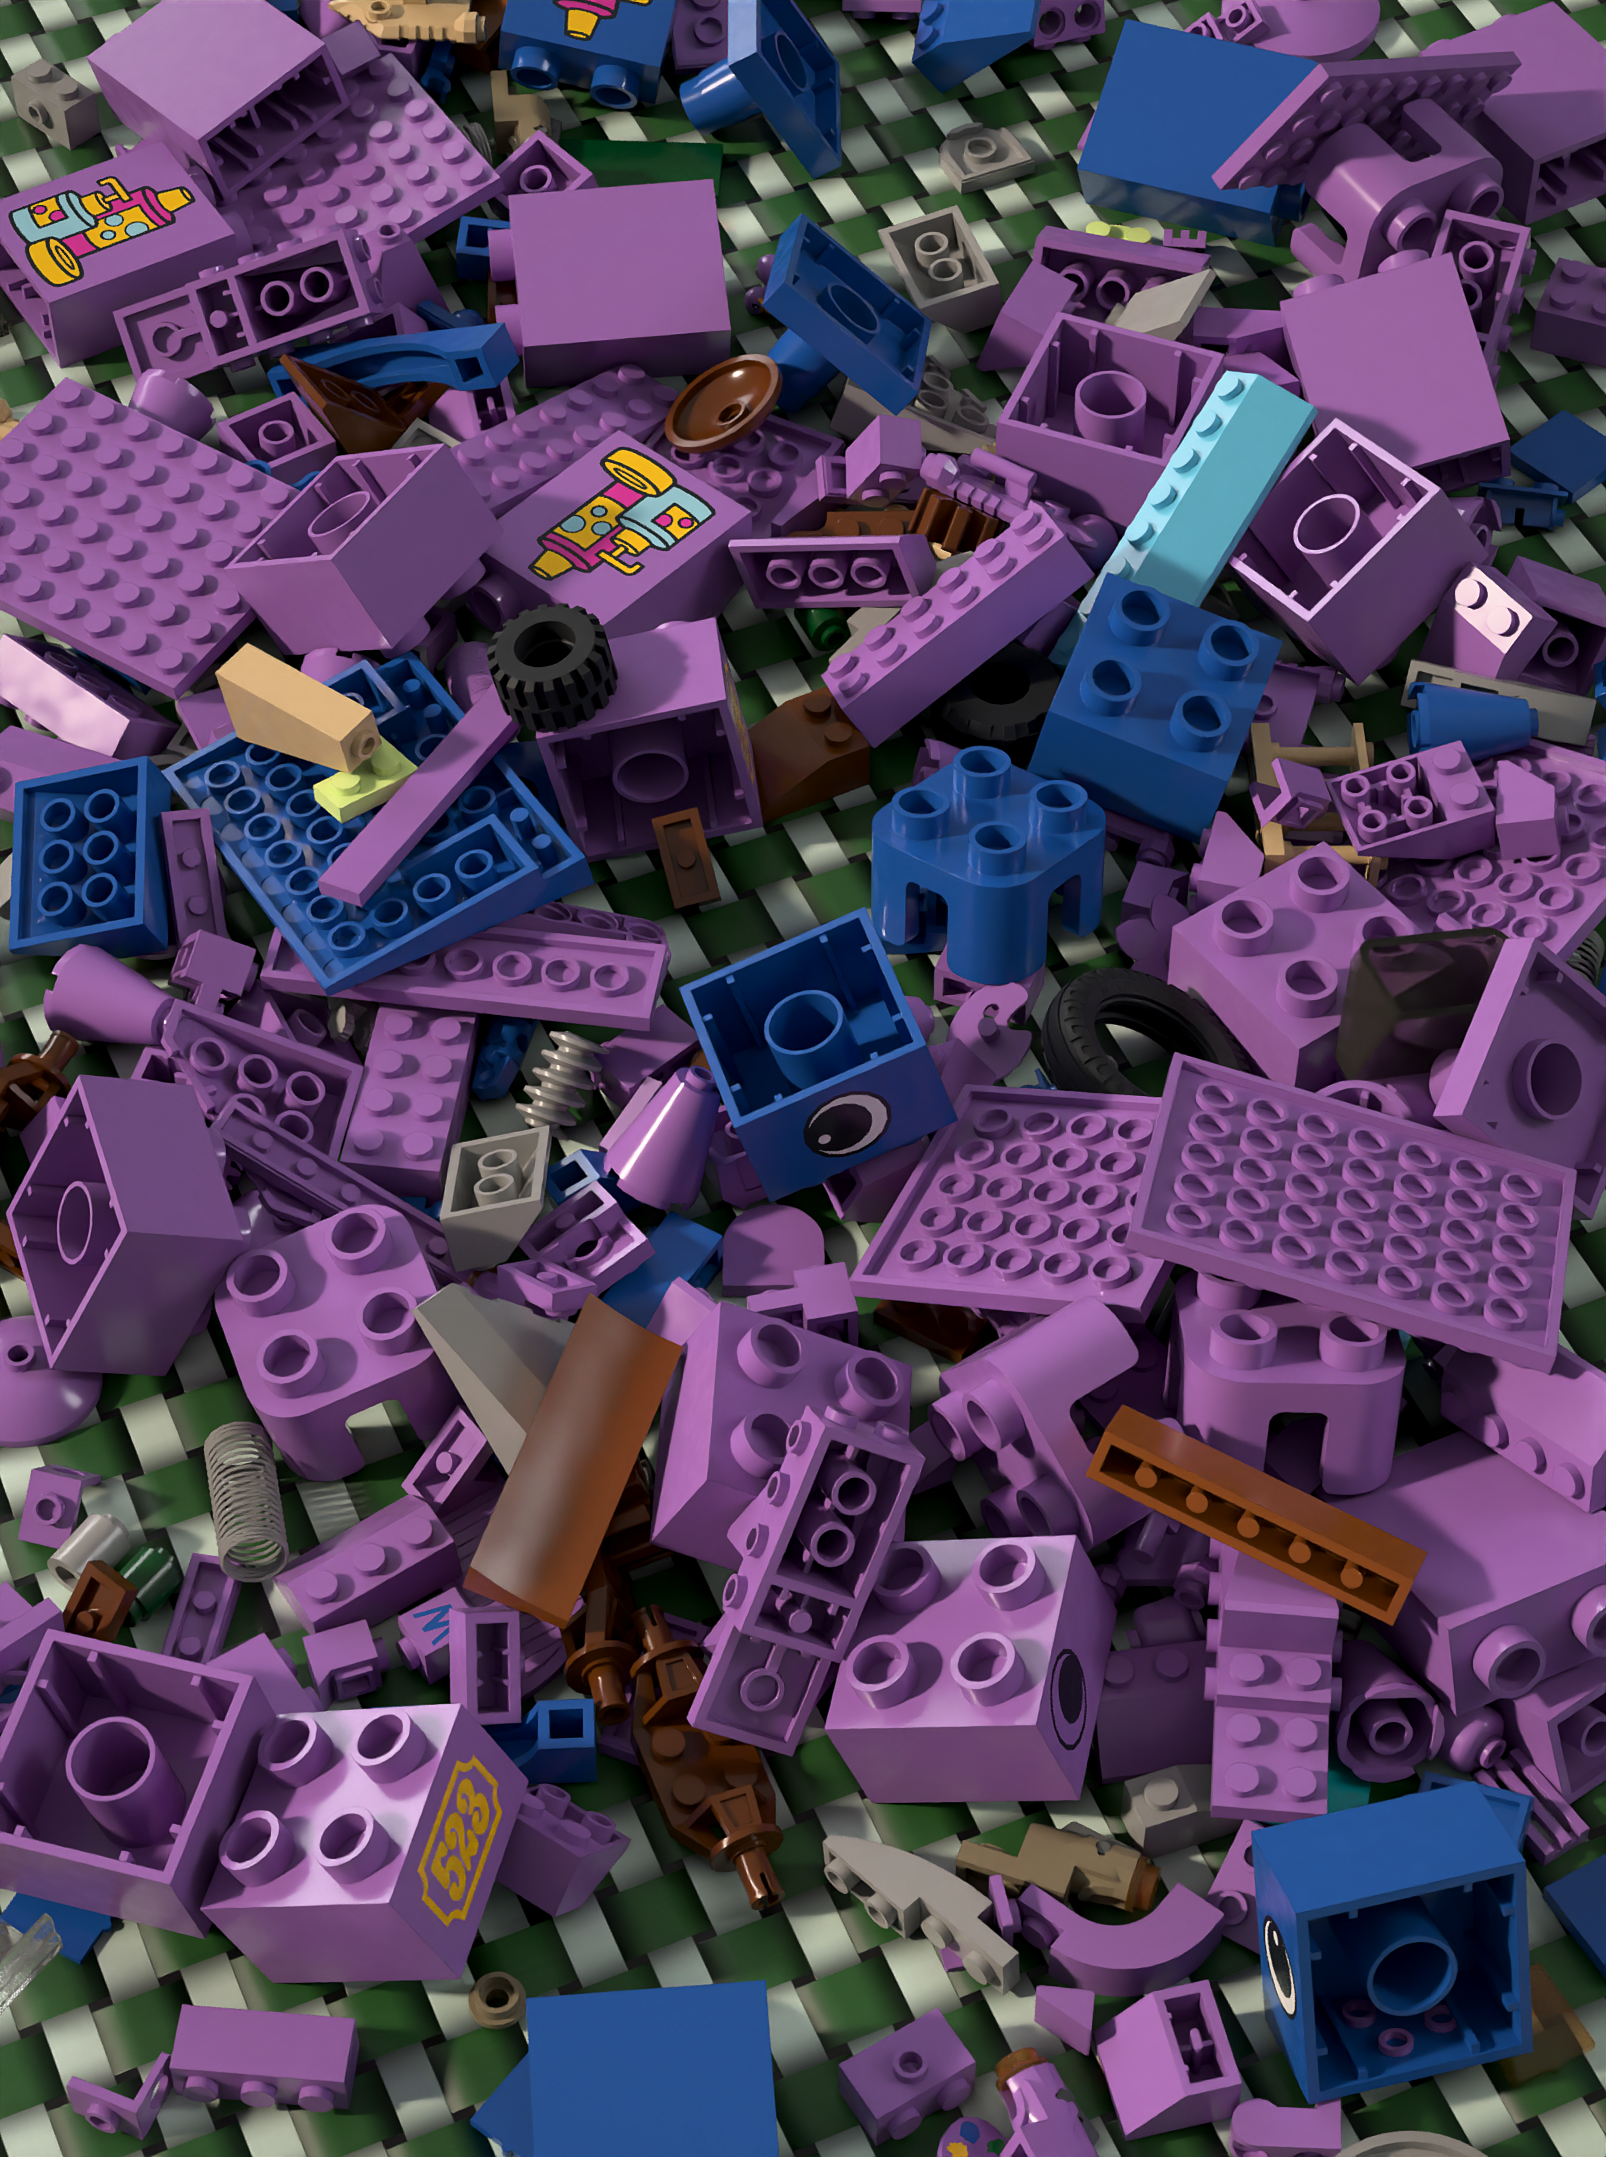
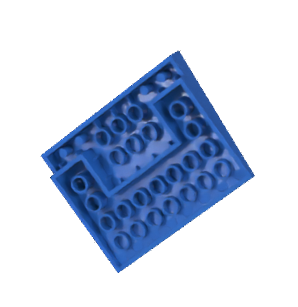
(472, 870)

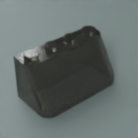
(1412, 1000)

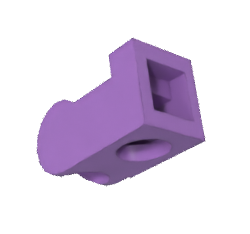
(1273, 2131)

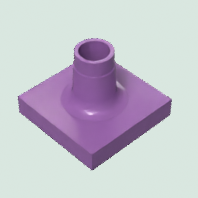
(1533, 1068)

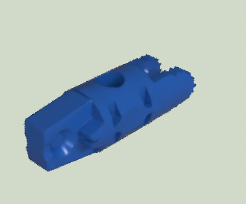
(502, 1055)

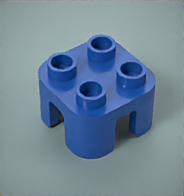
(995, 852)

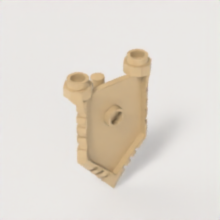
(416, 19)

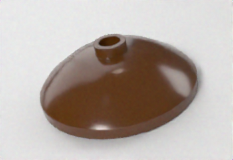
(724, 404)

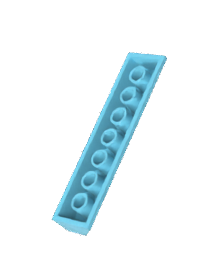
(1204, 495)

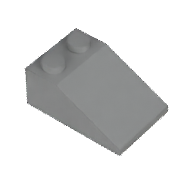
(1164, 308)

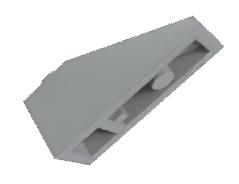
(1172, 1810)

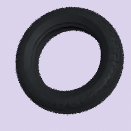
(1134, 1002)

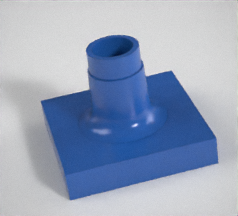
(775, 69)
(840, 322)

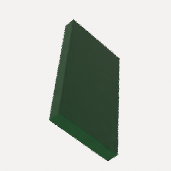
(648, 162)

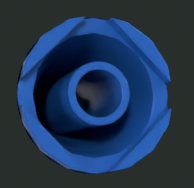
(1481, 720)

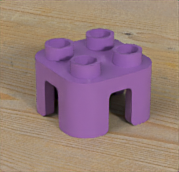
(1391, 201)
(331, 1331)
(1258, 1353)
(1015, 1422)

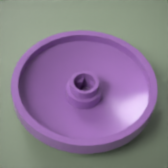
(1317, 27)

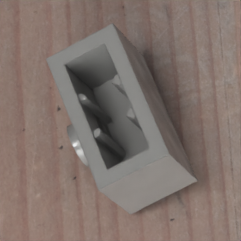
(56, 104)

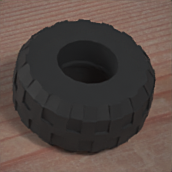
(999, 704)

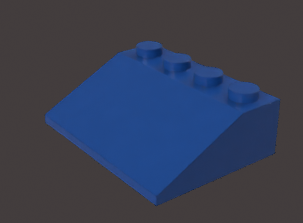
(969, 35)
(90, 861)

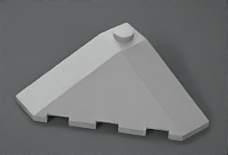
(948, 417)
(496, 1359)

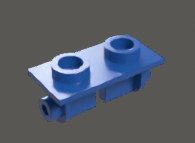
(1537, 502)

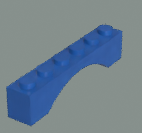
(456, 357)

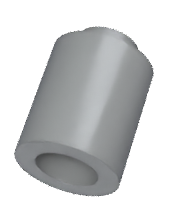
(94, 1539)

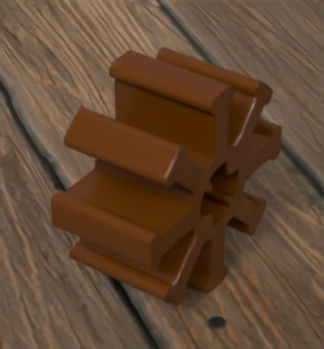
(953, 522)
(631, 1523)

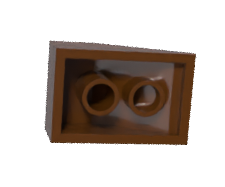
(346, 408)
(807, 754)

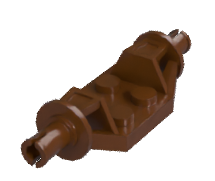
(34, 1079)
(601, 1640)
(697, 1773)

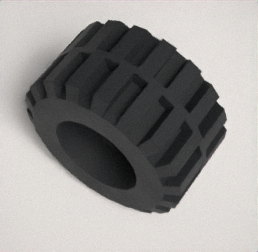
(552, 667)

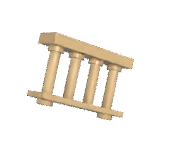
(1269, 839)

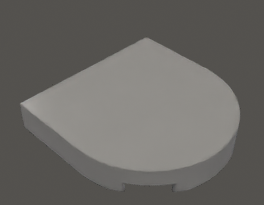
(982, 157)

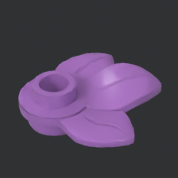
(1150, 939)

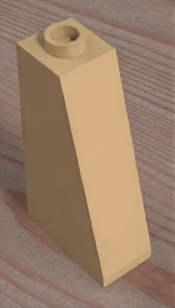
(294, 712)

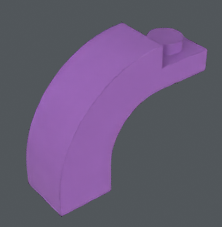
(1124, 1957)

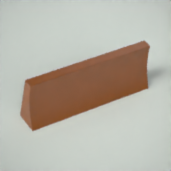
(573, 1465)

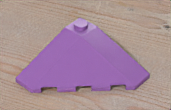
(271, 1075)

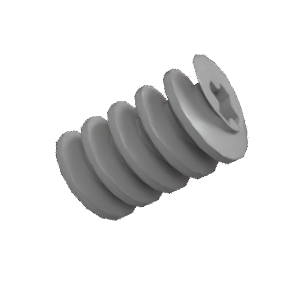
(561, 1082)

